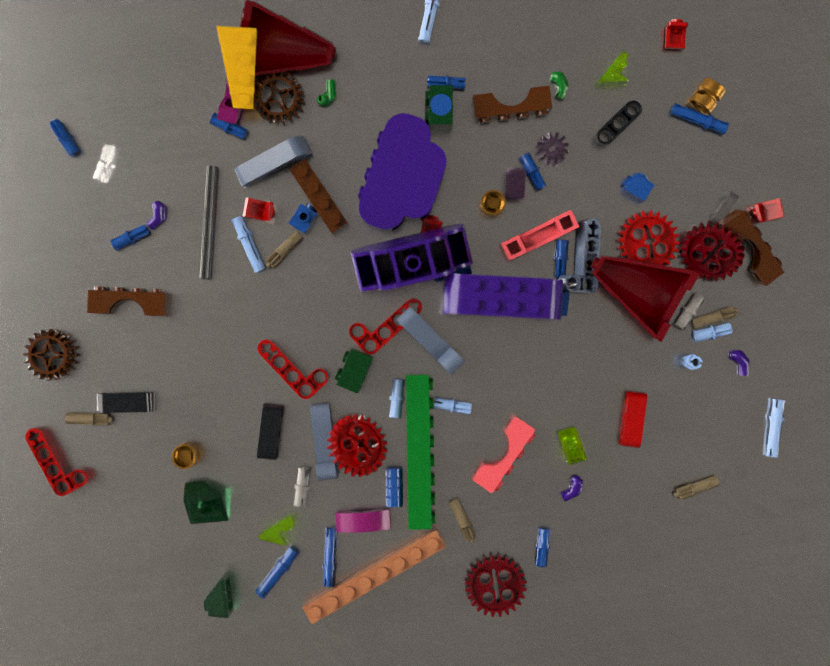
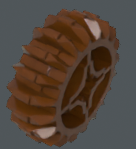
(270, 82)
(49, 362)

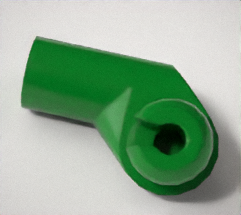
(562, 83)
(329, 95)

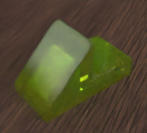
(612, 76)
(572, 446)
(274, 534)

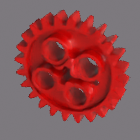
(665, 238)
(348, 457)

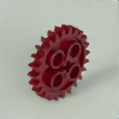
(726, 261)
(479, 588)

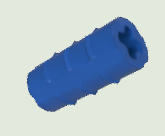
(394, 487)

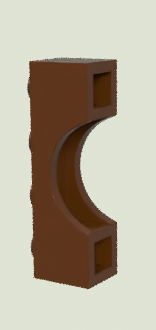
(488, 107)
(318, 196)
(764, 265)
(103, 301)

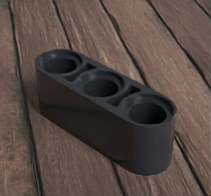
(624, 117)
(124, 402)
(270, 431)

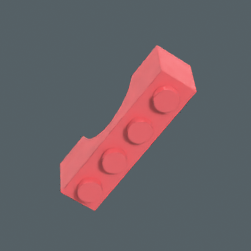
(539, 235)
(490, 475)

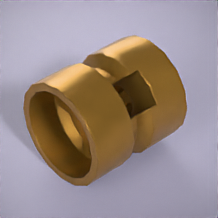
(706, 98)
(492, 203)
(186, 455)

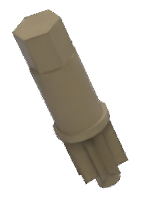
(285, 248)
(714, 317)
(88, 418)
(696, 488)
(463, 521)

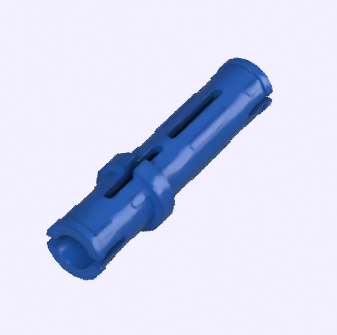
(701, 119)
(329, 557)
(280, 568)

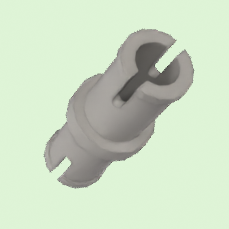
(689, 311)
(302, 486)

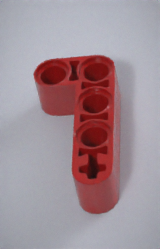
(375, 335)
(290, 366)
(54, 459)

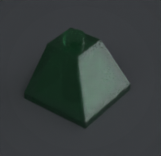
(203, 503)
(220, 599)

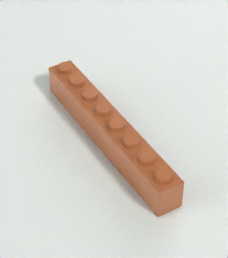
(373, 575)

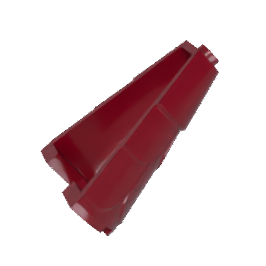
(283, 43)
(645, 289)

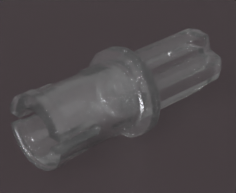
(104, 162)

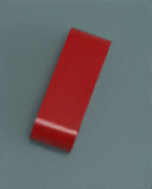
(633, 419)

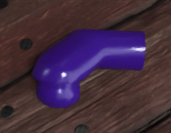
(159, 214)
(743, 360)
(576, 488)

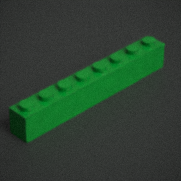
(418, 451)

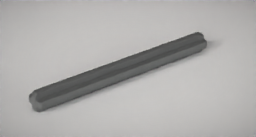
(208, 222)

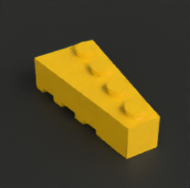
(239, 56)

